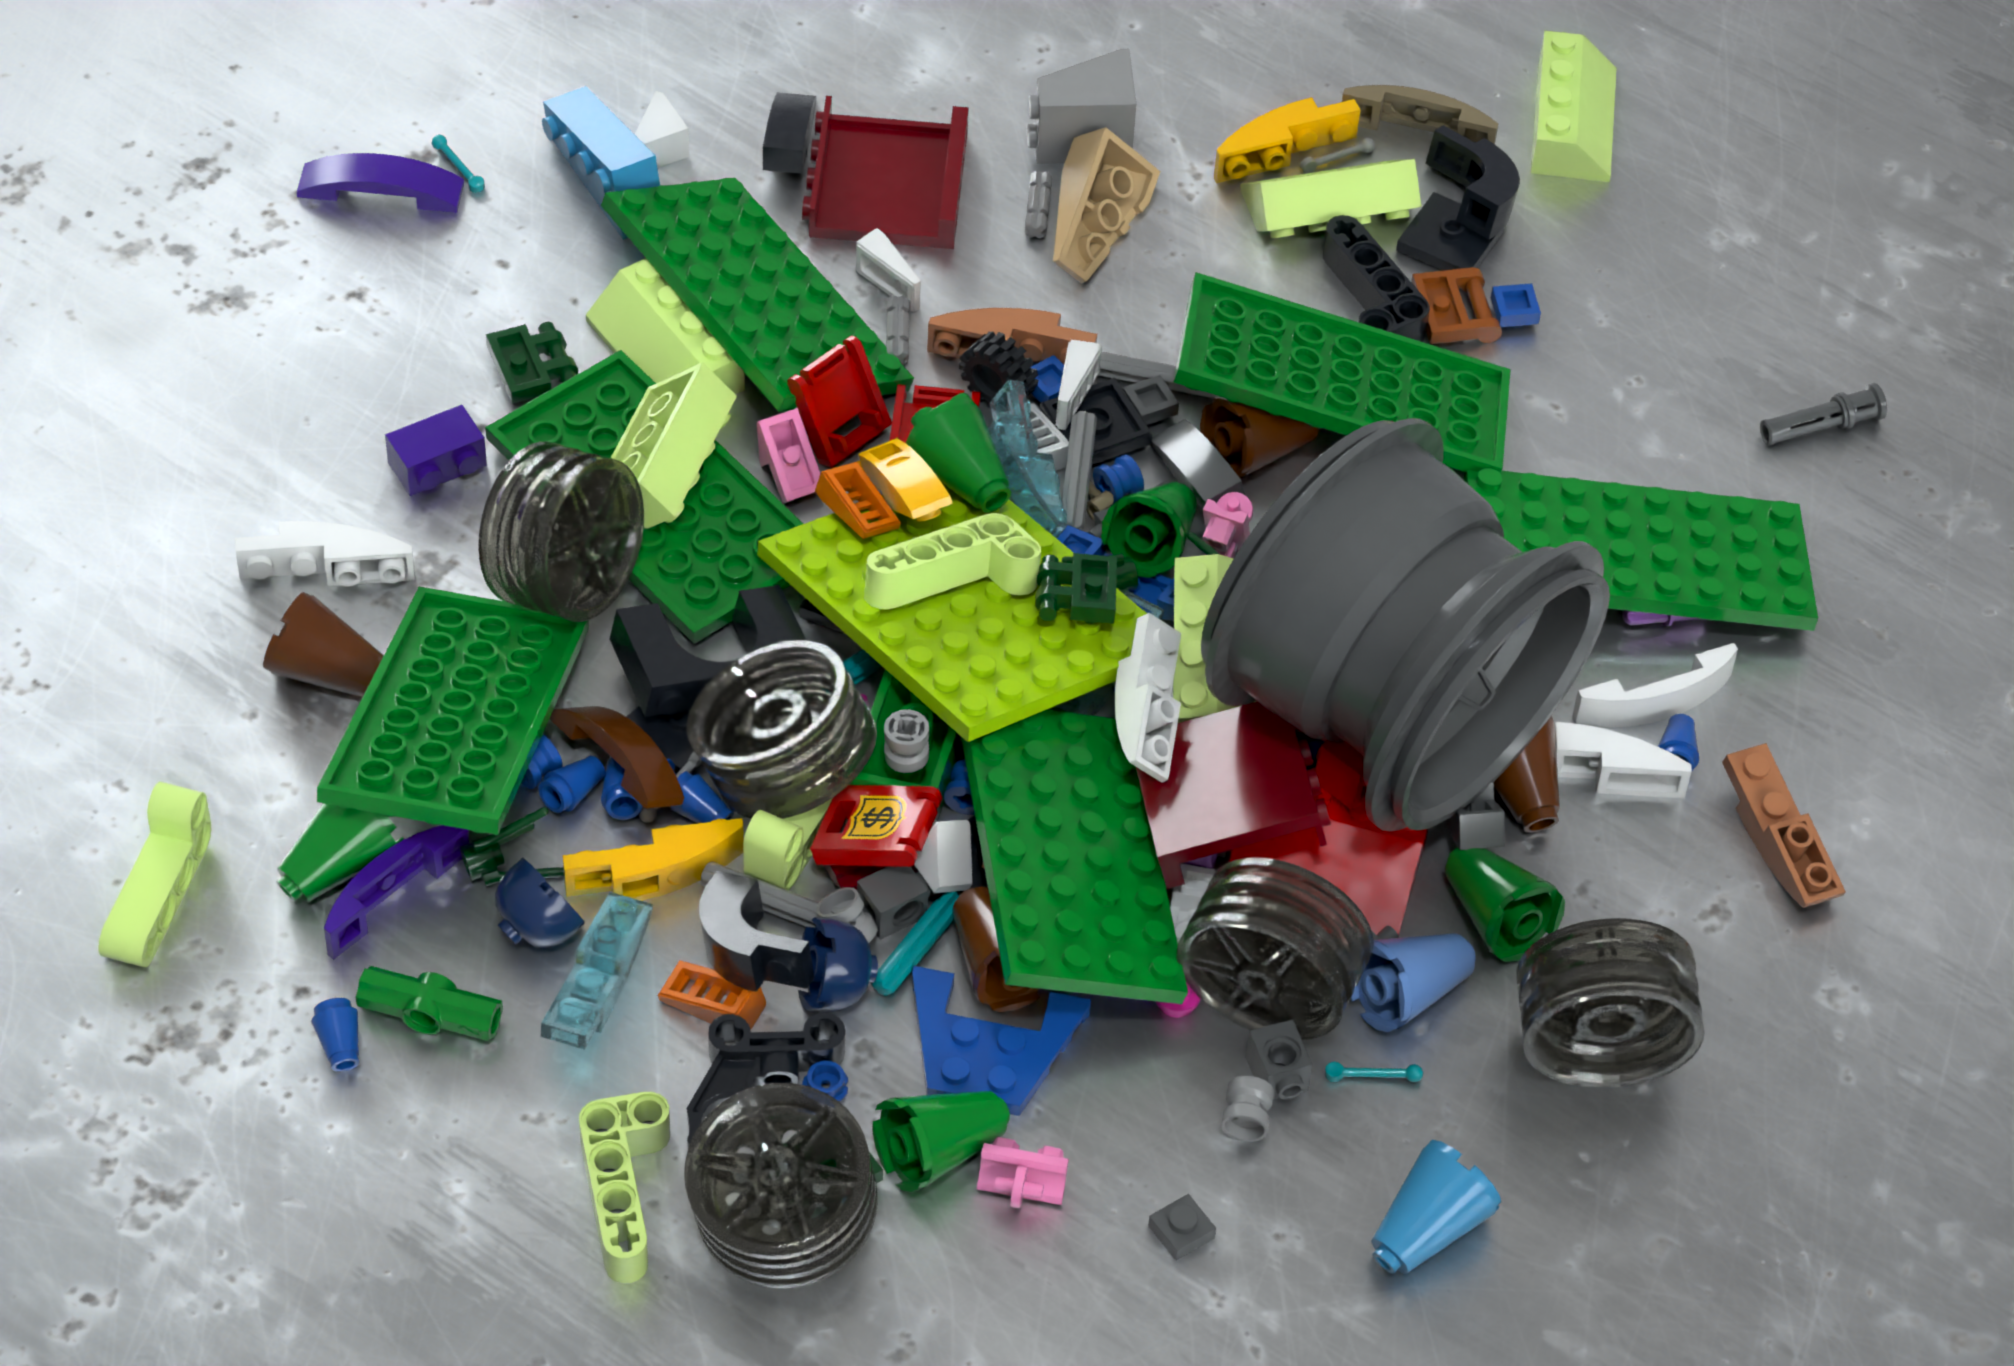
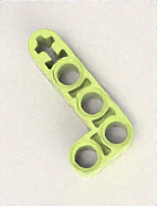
(952, 557)
(780, 848)
(160, 875)
(618, 1189)

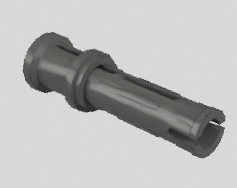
(1841, 412)

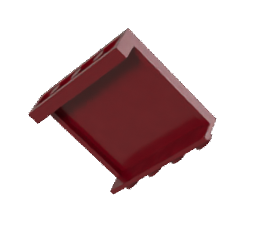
(886, 178)
(1231, 785)

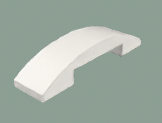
(1612, 706)

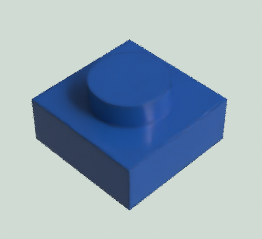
(1515, 305)
(1049, 377)

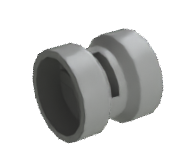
(906, 741)
(848, 906)
(1247, 1110)

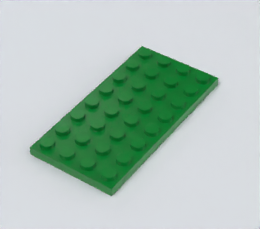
(746, 282)
(1338, 371)
(1667, 546)
(711, 547)
(453, 712)
(1072, 860)

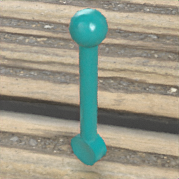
(475, 183)
(1335, 1072)

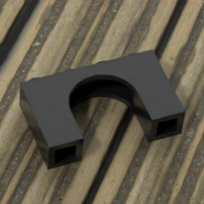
(668, 676)

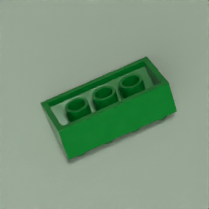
(943, 741)

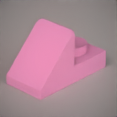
(789, 454)

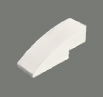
(1619, 762)

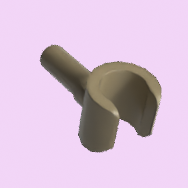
(1099, 501)

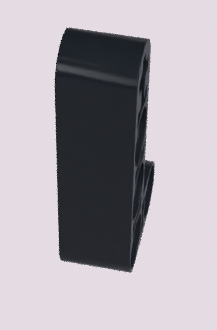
(1374, 280)

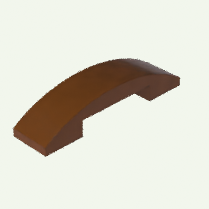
(647, 770)

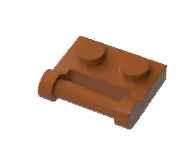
(1447, 313)

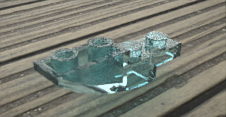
(1030, 474)
(599, 972)

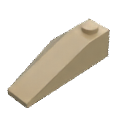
(1099, 196)

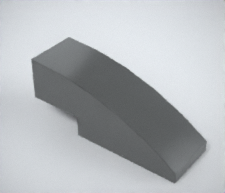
(1196, 462)
(1478, 823)

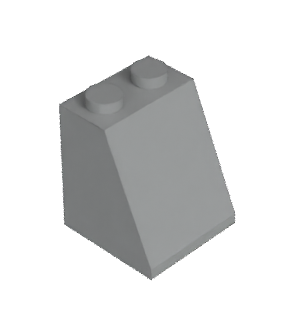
(1082, 101)

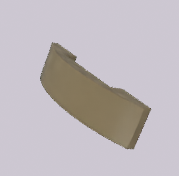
(1419, 110)

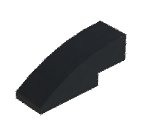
(788, 132)

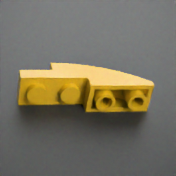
(1292, 128)
(905, 480)
(655, 869)

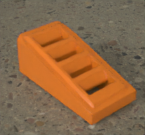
(852, 478)
(738, 1001)

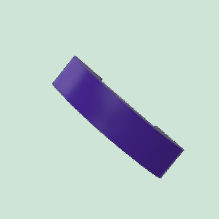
(381, 174)
(431, 850)

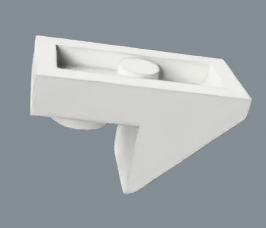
(947, 857)

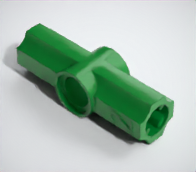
(429, 1003)

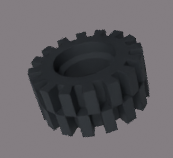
(994, 362)

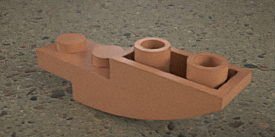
(1032, 329)
(1778, 830)

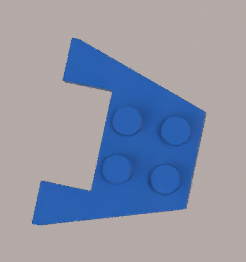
(986, 1055)

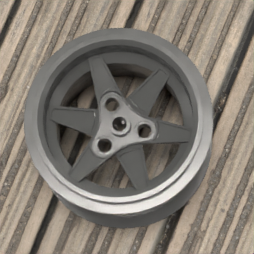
(1402, 622)

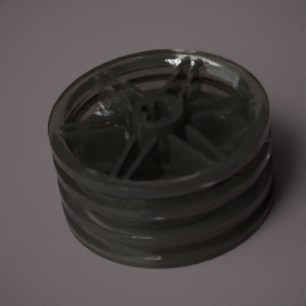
(561, 531)
(782, 729)
(1275, 947)
(1609, 1003)
(804, 1247)

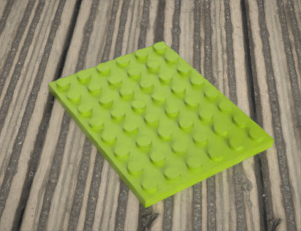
(966, 651)

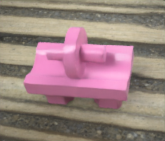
(1227, 523)
(1023, 1173)

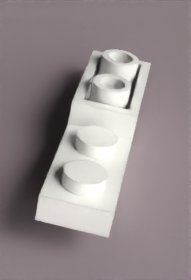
(341, 551)
(1143, 698)

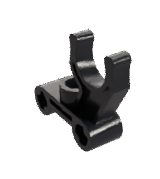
(761, 1058)

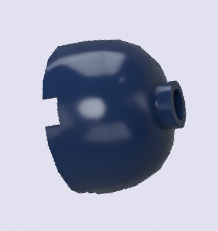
(534, 908)
(840, 965)

